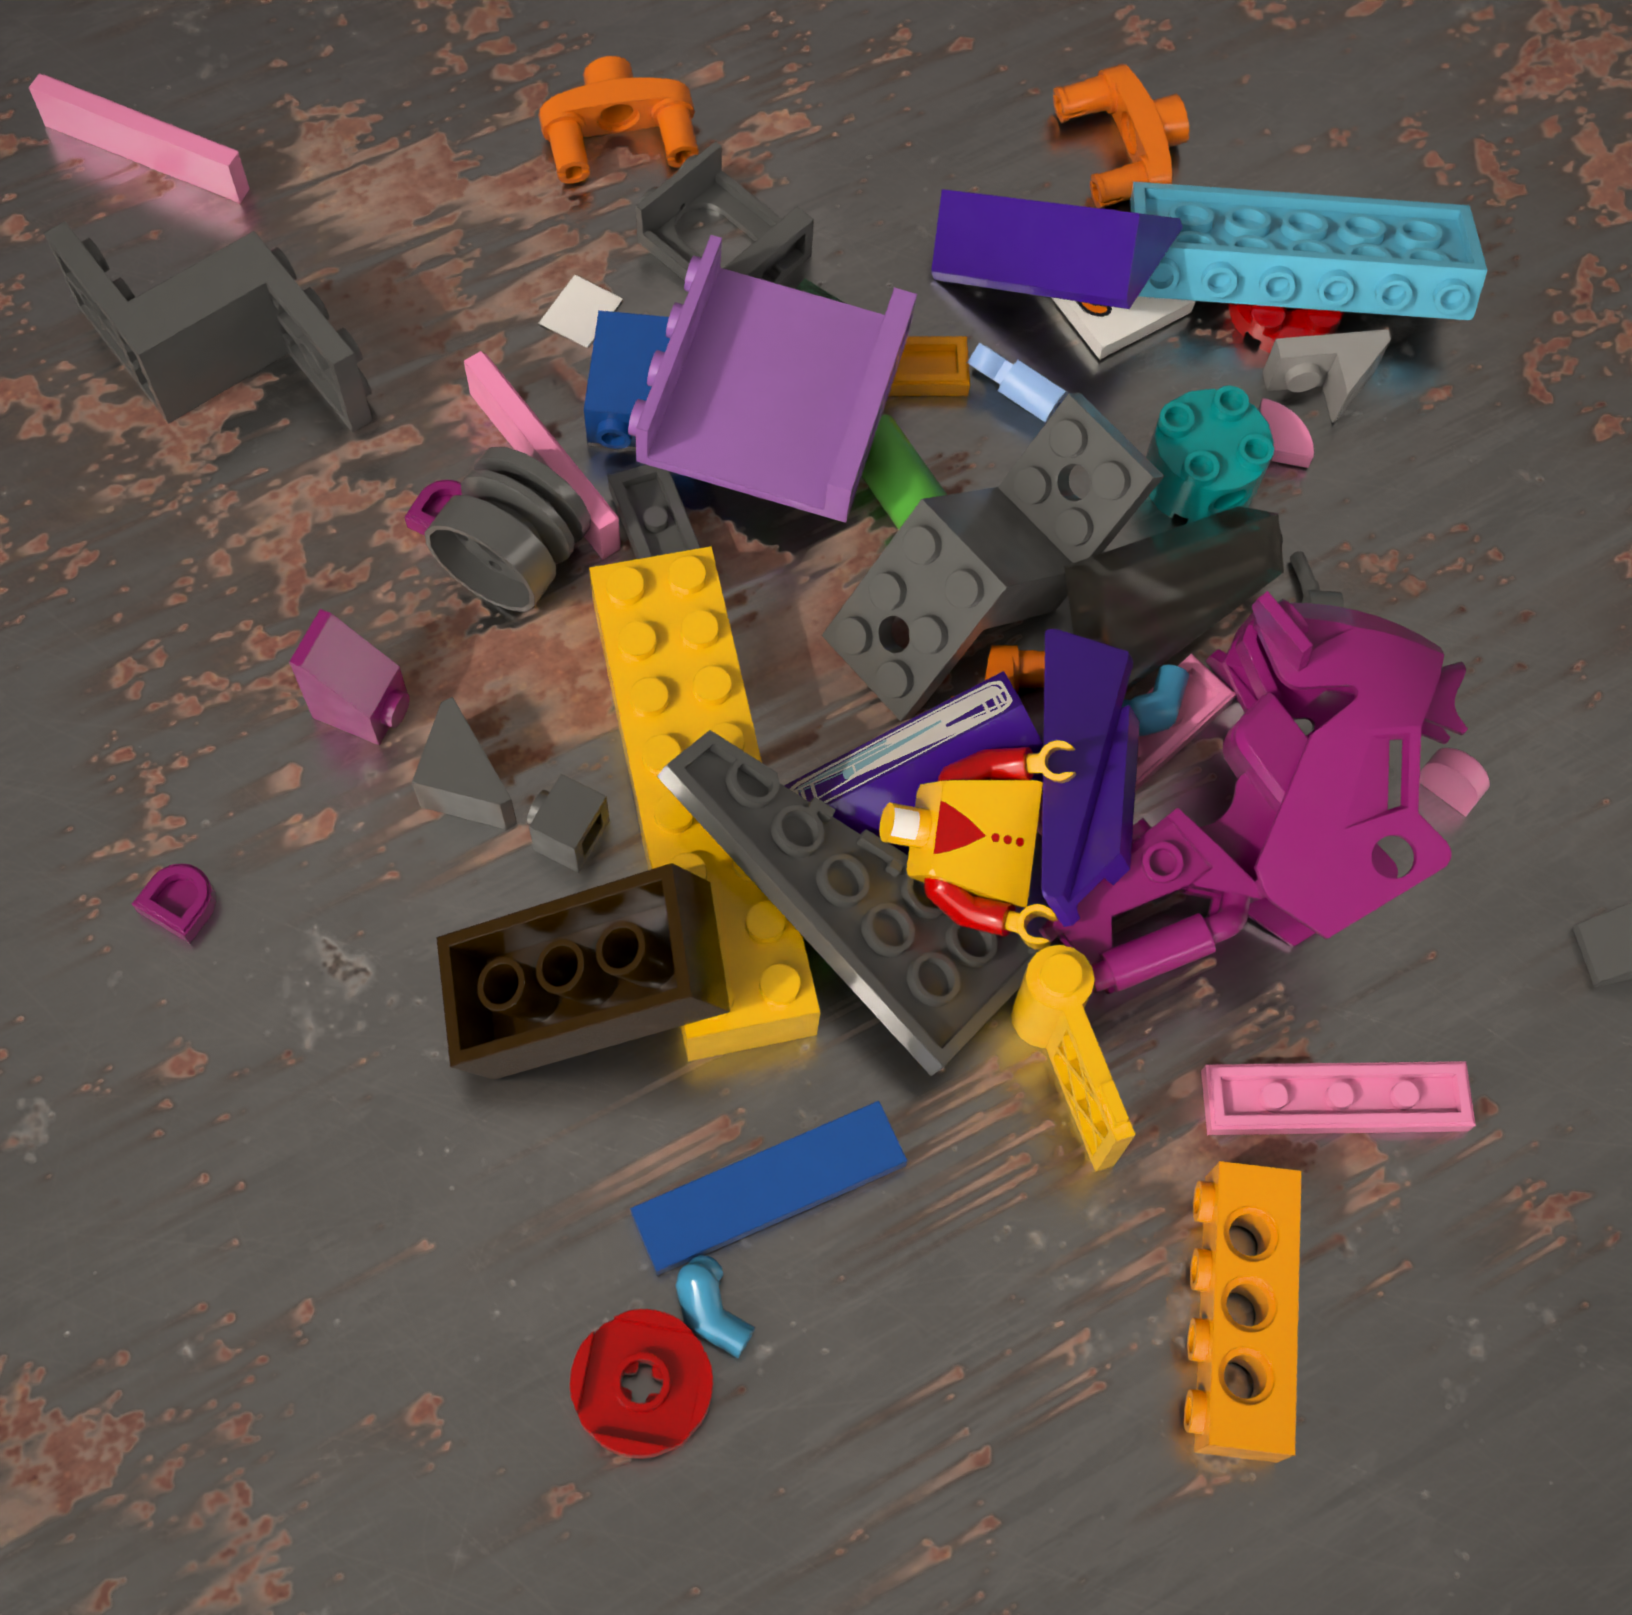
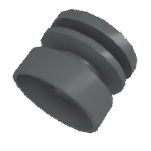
(508, 528)

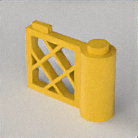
(1053, 1017)

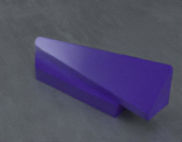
(1092, 815)

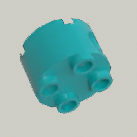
(1210, 453)

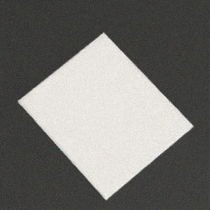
(577, 308)

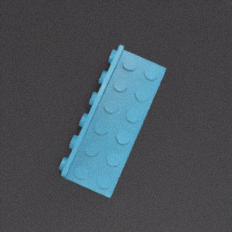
(1316, 251)

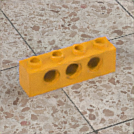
(1270, 1207)

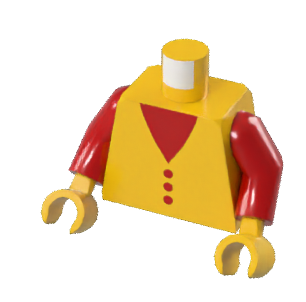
(977, 838)

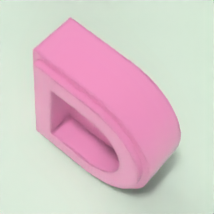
(1455, 778)

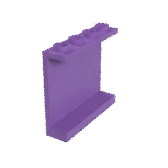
(769, 388)

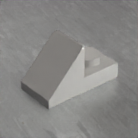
(1331, 361)

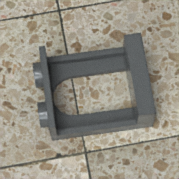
(701, 183)

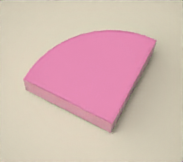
(1290, 435)

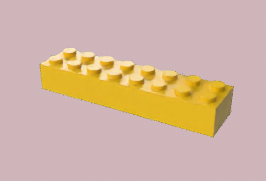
(671, 684)

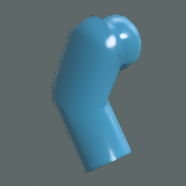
(1160, 708)
(703, 1308)

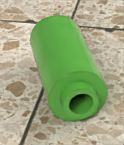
(898, 472)

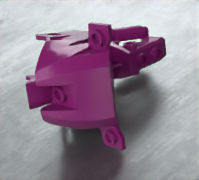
(1304, 807)

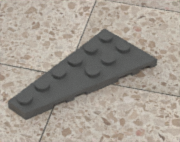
(852, 902)

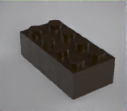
(582, 973)

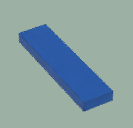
(768, 1187)

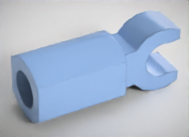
(1019, 382)

